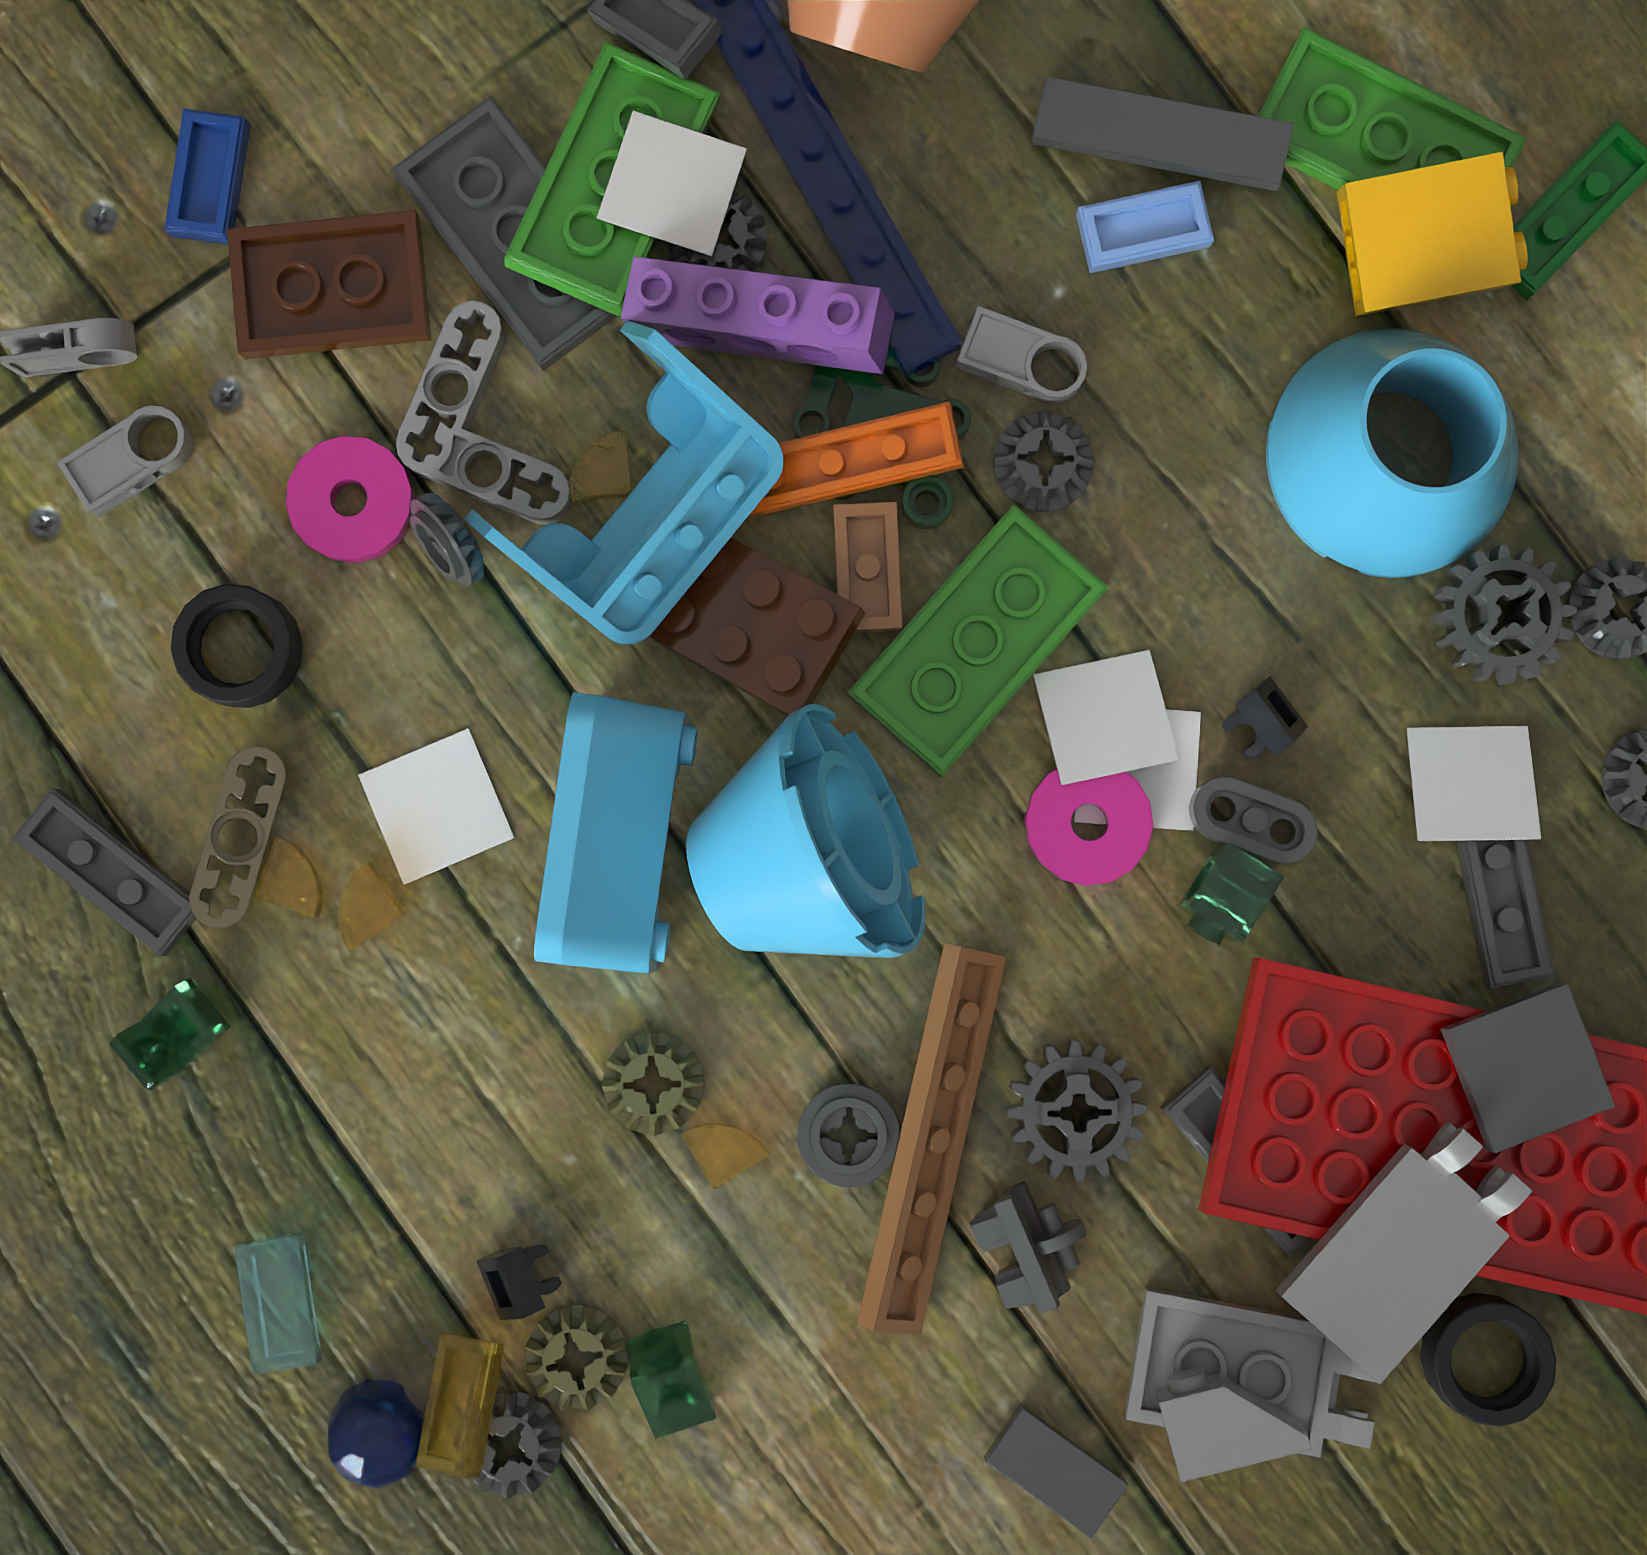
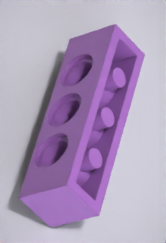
(761, 314)

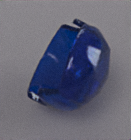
(374, 1434)

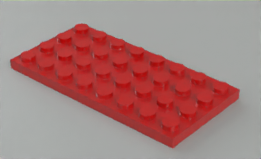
(1349, 1071)

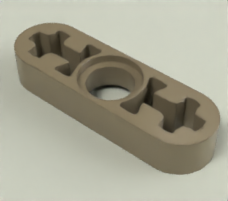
(236, 787)

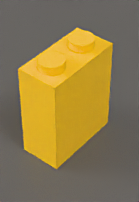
(1431, 233)

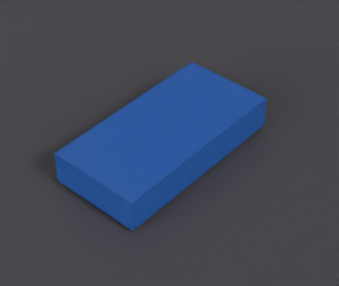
(207, 176)

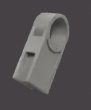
(69, 346)
(1003, 351)
(111, 465)

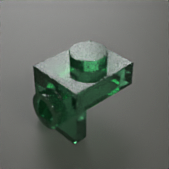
(170, 1035)
(669, 1380)

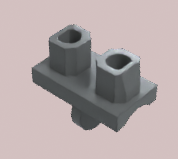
(1039, 1244)

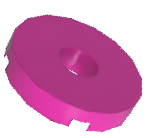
(320, 478)
(1084, 861)

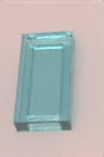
(277, 1303)

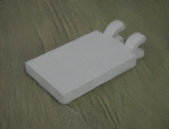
(1403, 1251)
(1259, 1349)

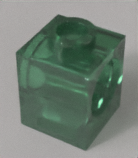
(1228, 894)

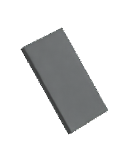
(475, 192)

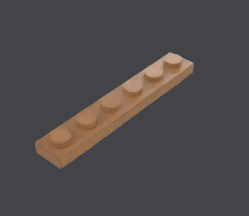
(931, 1140)

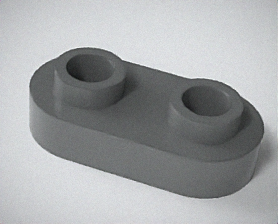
(1251, 819)

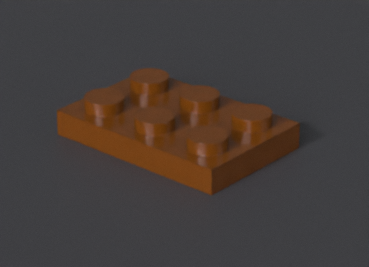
(329, 284)
(760, 627)

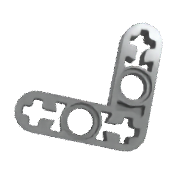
(459, 444)

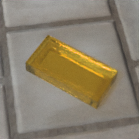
(460, 1405)

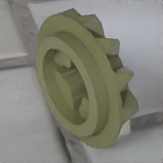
(674, 1061)
(592, 1332)

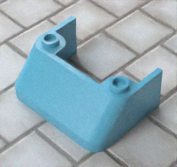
(672, 519)
(611, 834)

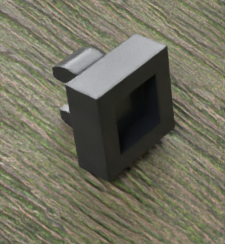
(1271, 717)
(512, 1283)

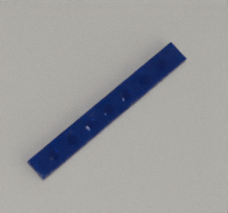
(831, 178)

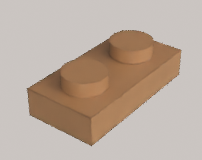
(869, 563)

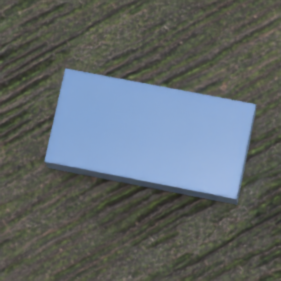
(1144, 227)

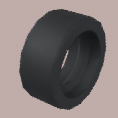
(194, 622)
(1531, 1384)

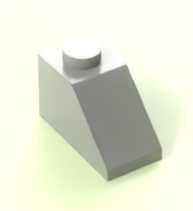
(1223, 1425)

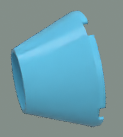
(1342, 493)
(808, 849)

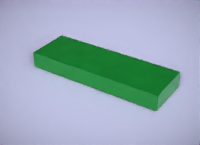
(1579, 204)

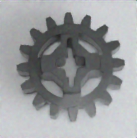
(1482, 601)
(1077, 1138)

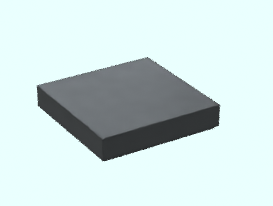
(1527, 1067)

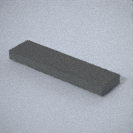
(1162, 133)

